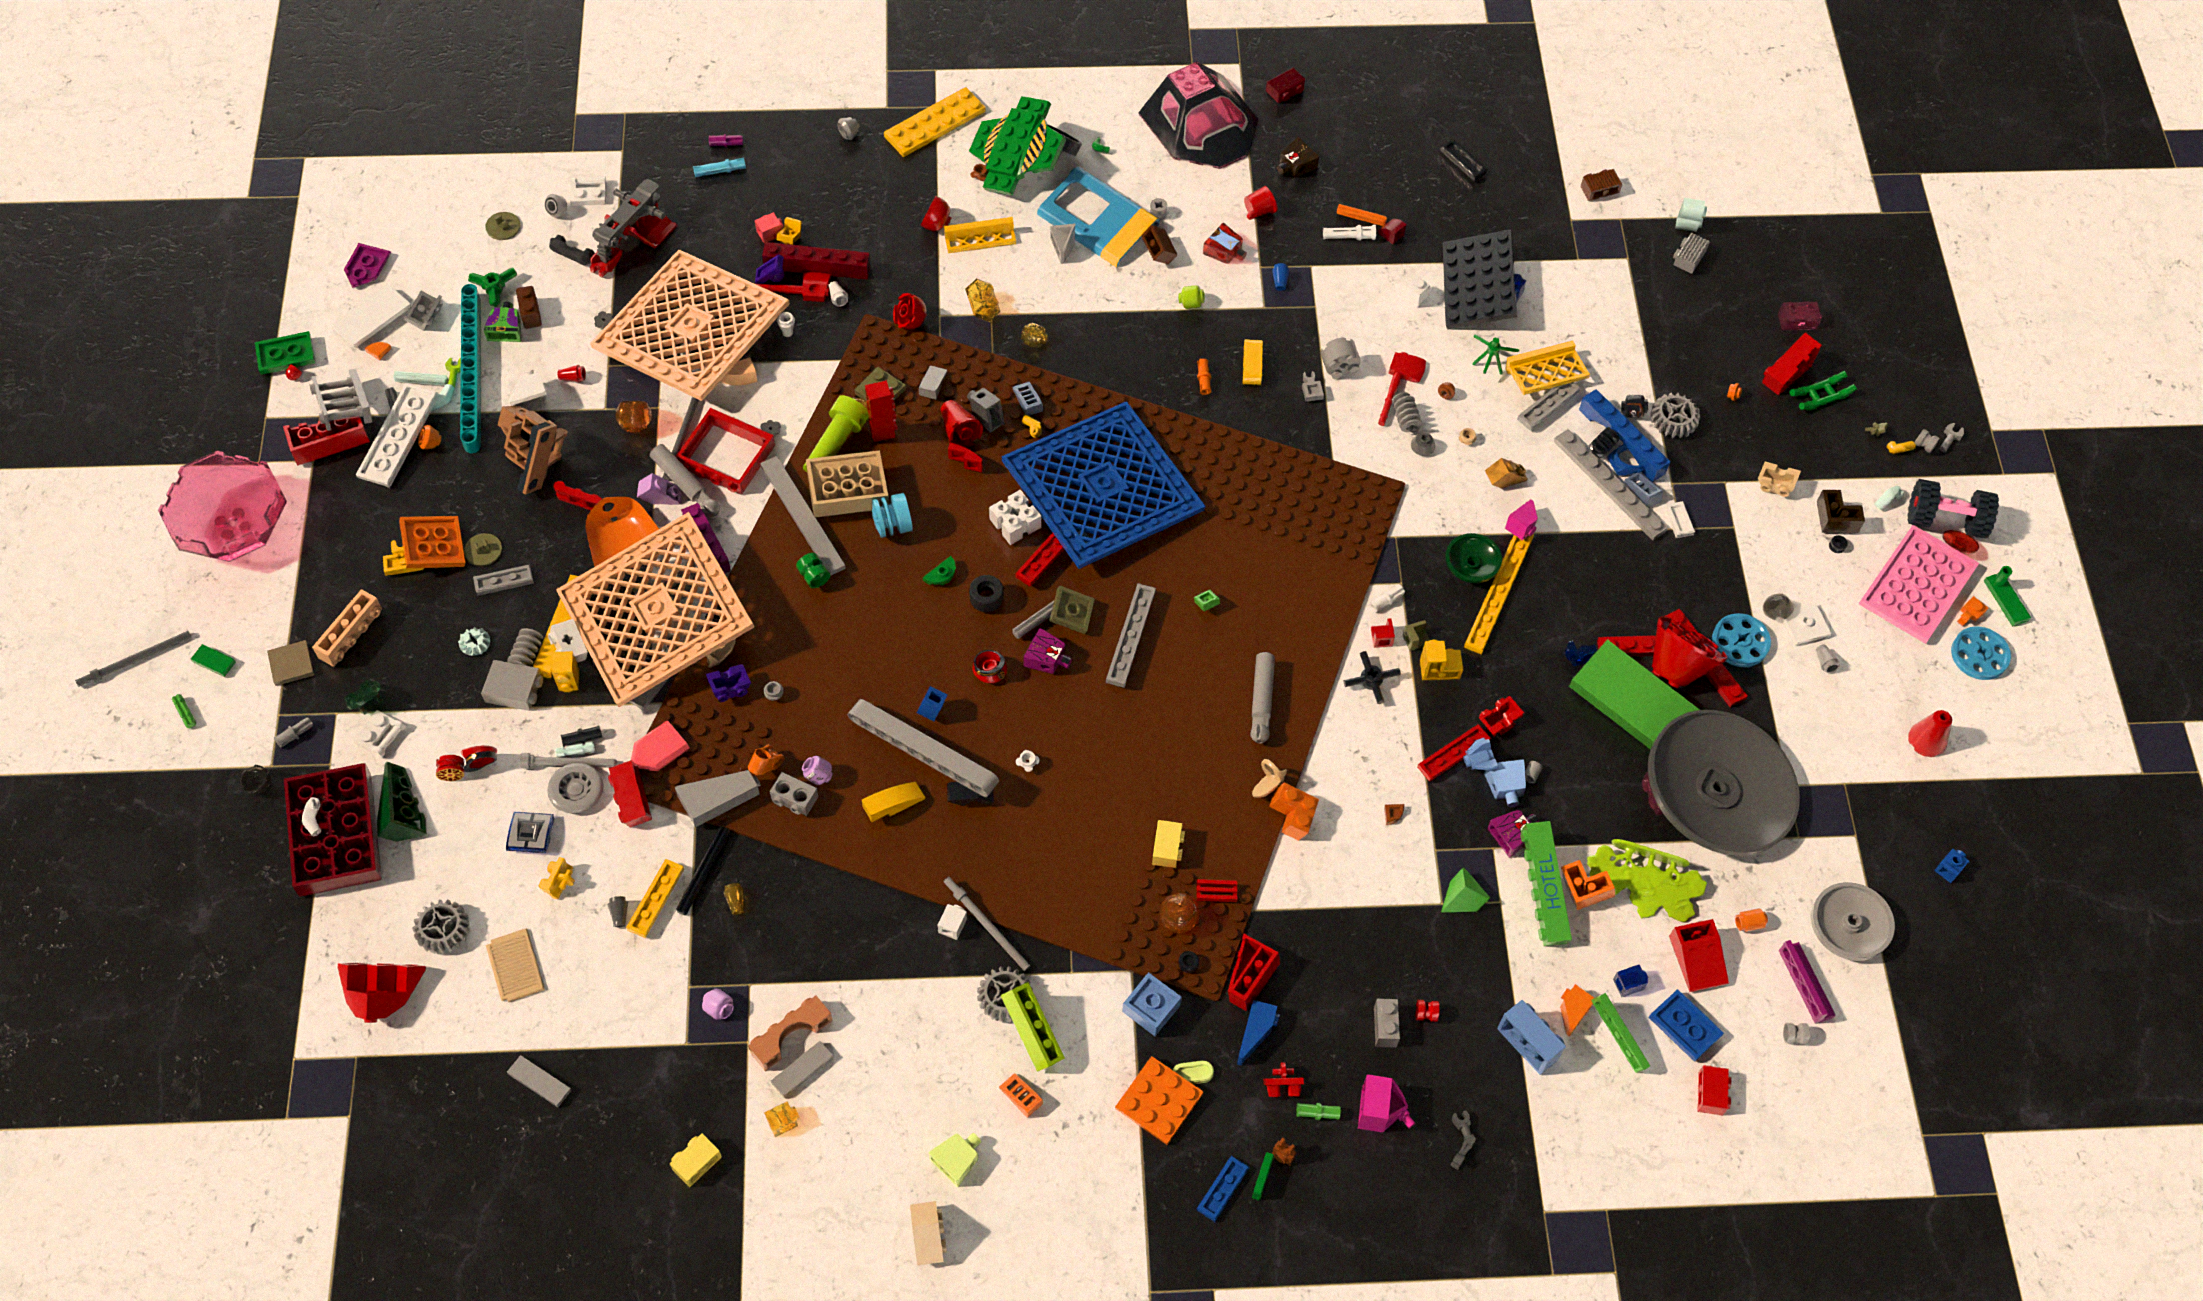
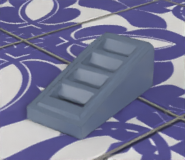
(1030, 409)
(1651, 498)

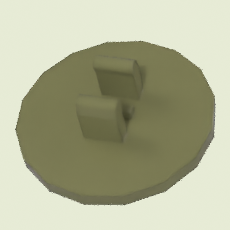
(502, 225)
(483, 549)

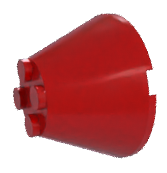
(1683, 653)

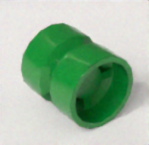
(813, 570)

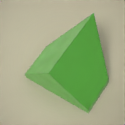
(1464, 894)

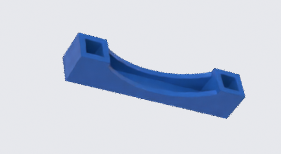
(1599, 409)

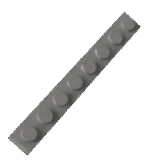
(1610, 485)

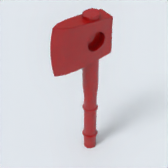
(814, 287)
(1402, 367)

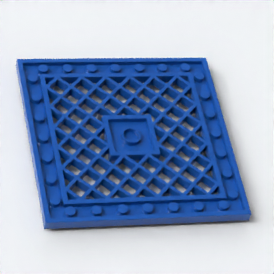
(1103, 484)

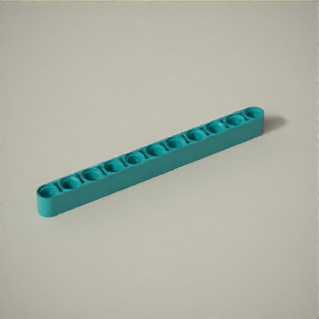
(470, 369)

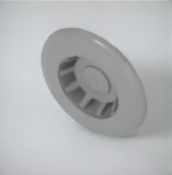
(577, 794)

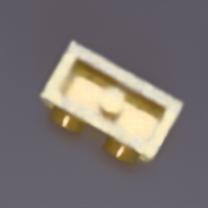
(982, 300)

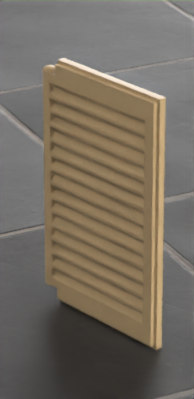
(515, 966)

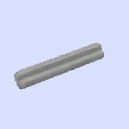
(1033, 621)

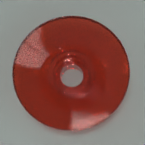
(1960, 541)

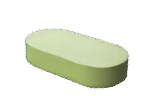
(1195, 1072)

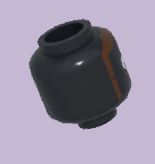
(1634, 406)

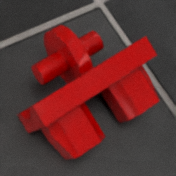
(1273, 1084)

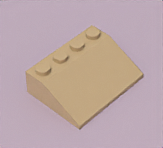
(846, 483)

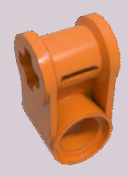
(765, 760)

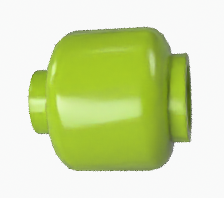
(1191, 297)

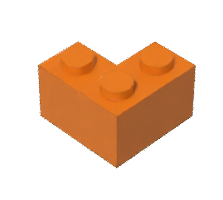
(1297, 806)
(1586, 890)

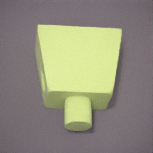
(956, 1157)

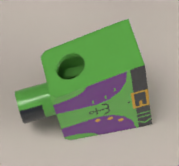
(503, 324)

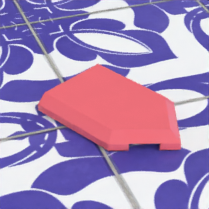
(658, 748)

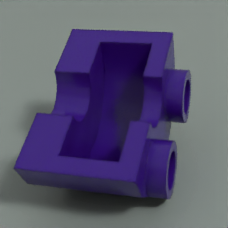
(729, 683)

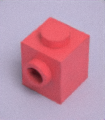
(768, 227)

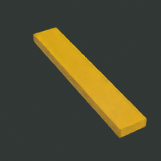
(545, 654)

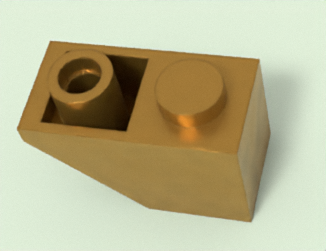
(1506, 473)

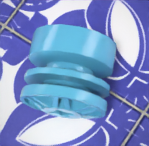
(892, 515)

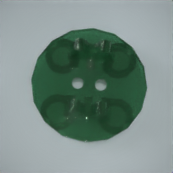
(365, 693)

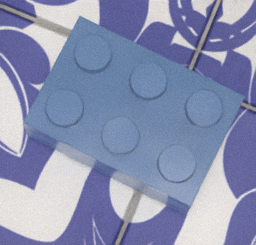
(1531, 1036)

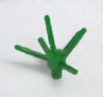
(1493, 350)

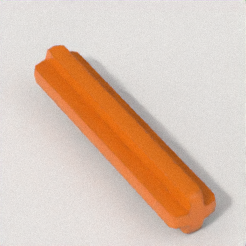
(1361, 215)

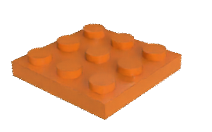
(432, 542)
(1159, 1100)

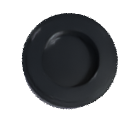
(1188, 962)

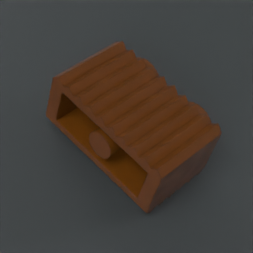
(1601, 184)
(1159, 245)
(528, 307)

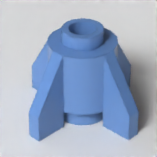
(1480, 756)

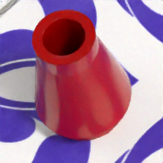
(574, 373)

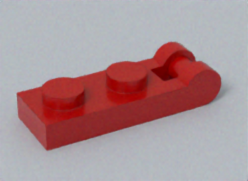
(576, 496)

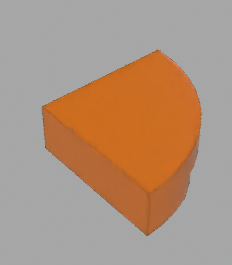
(378, 349)

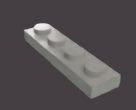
(1547, 405)

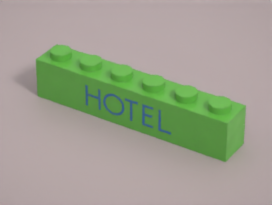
(1546, 883)

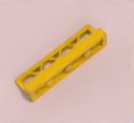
(979, 231)

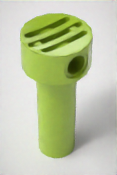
(846, 417)

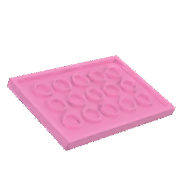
(1919, 584)

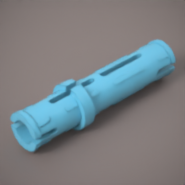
(724, 166)

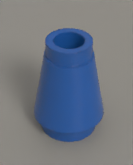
(1280, 276)

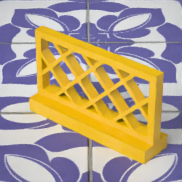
(1542, 358)

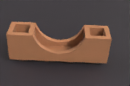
(810, 1016)

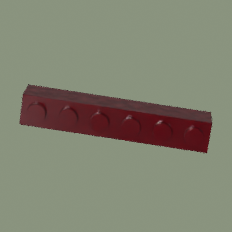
(824, 260)

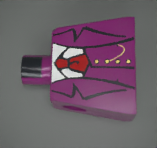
(1046, 653)
(1507, 830)

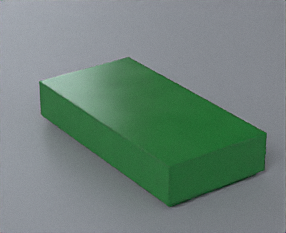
(213, 660)
(1266, 1165)

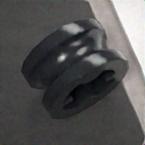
(1843, 544)

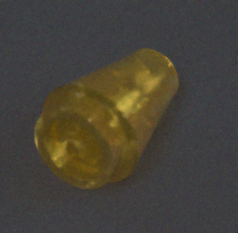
(734, 898)

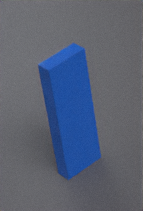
(1222, 1188)

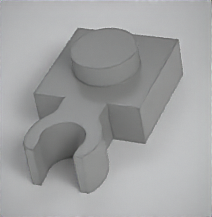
(1311, 388)

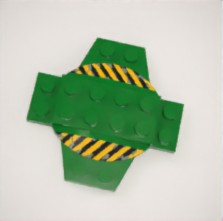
(1017, 145)

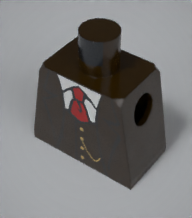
(1297, 159)

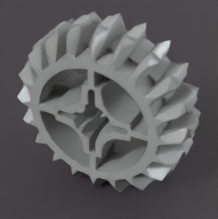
(1675, 415)
(424, 930)
(995, 982)

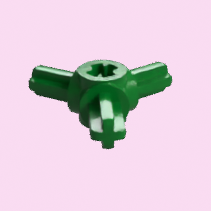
(493, 283)

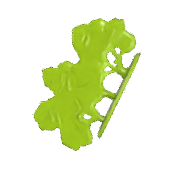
(1649, 884)

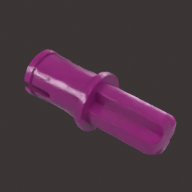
(724, 140)

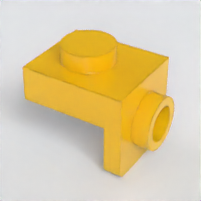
(790, 232)

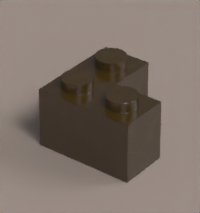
(1836, 516)

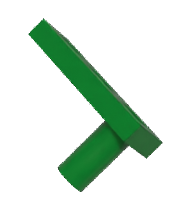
(2006, 596)

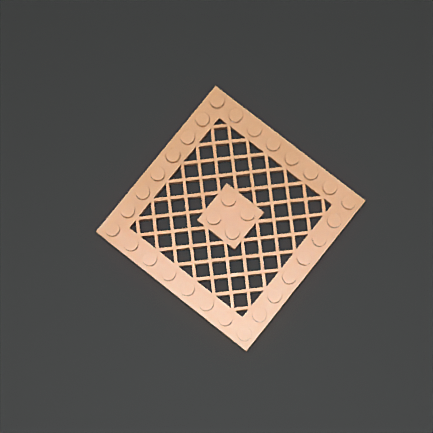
(690, 324)
(654, 609)

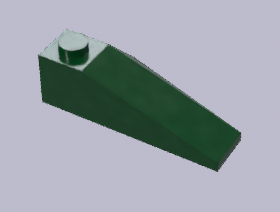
(398, 809)

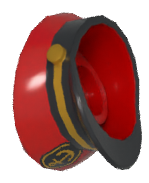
(989, 666)
(478, 757)

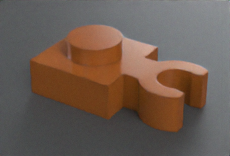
(1283, 1152)

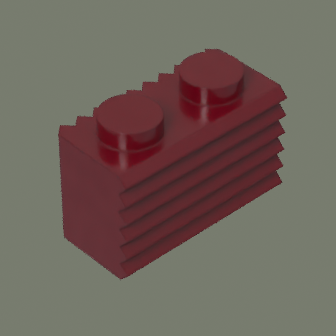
(1285, 85)

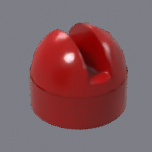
(293, 373)

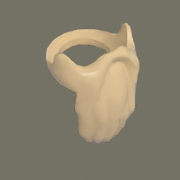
(720, 654)
(1271, 781)

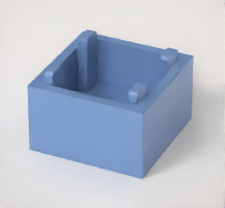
(1151, 1004)

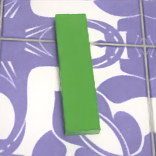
(1620, 1032)

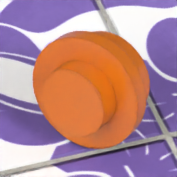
(1734, 391)

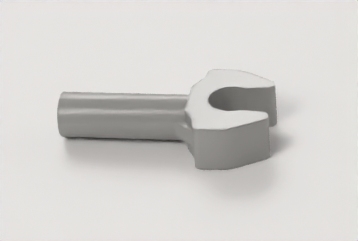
(1951, 435)

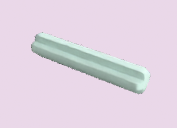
(421, 378)

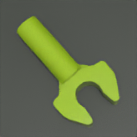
(453, 370)

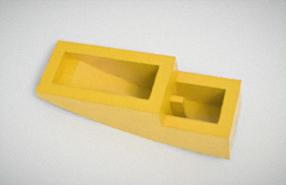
(892, 800)

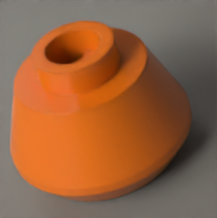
(429, 437)

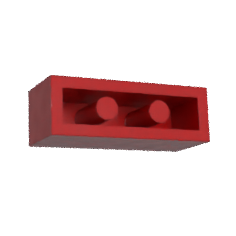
(629, 794)

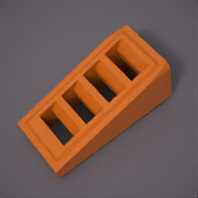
(1026, 1110)

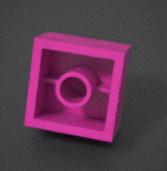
(1382, 1104)

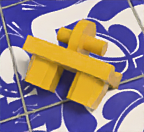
(559, 878)

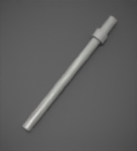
(961, 895)

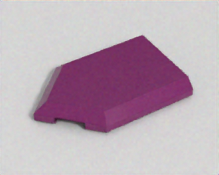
(365, 264)

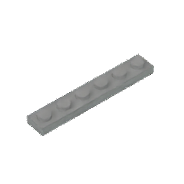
(1130, 635)

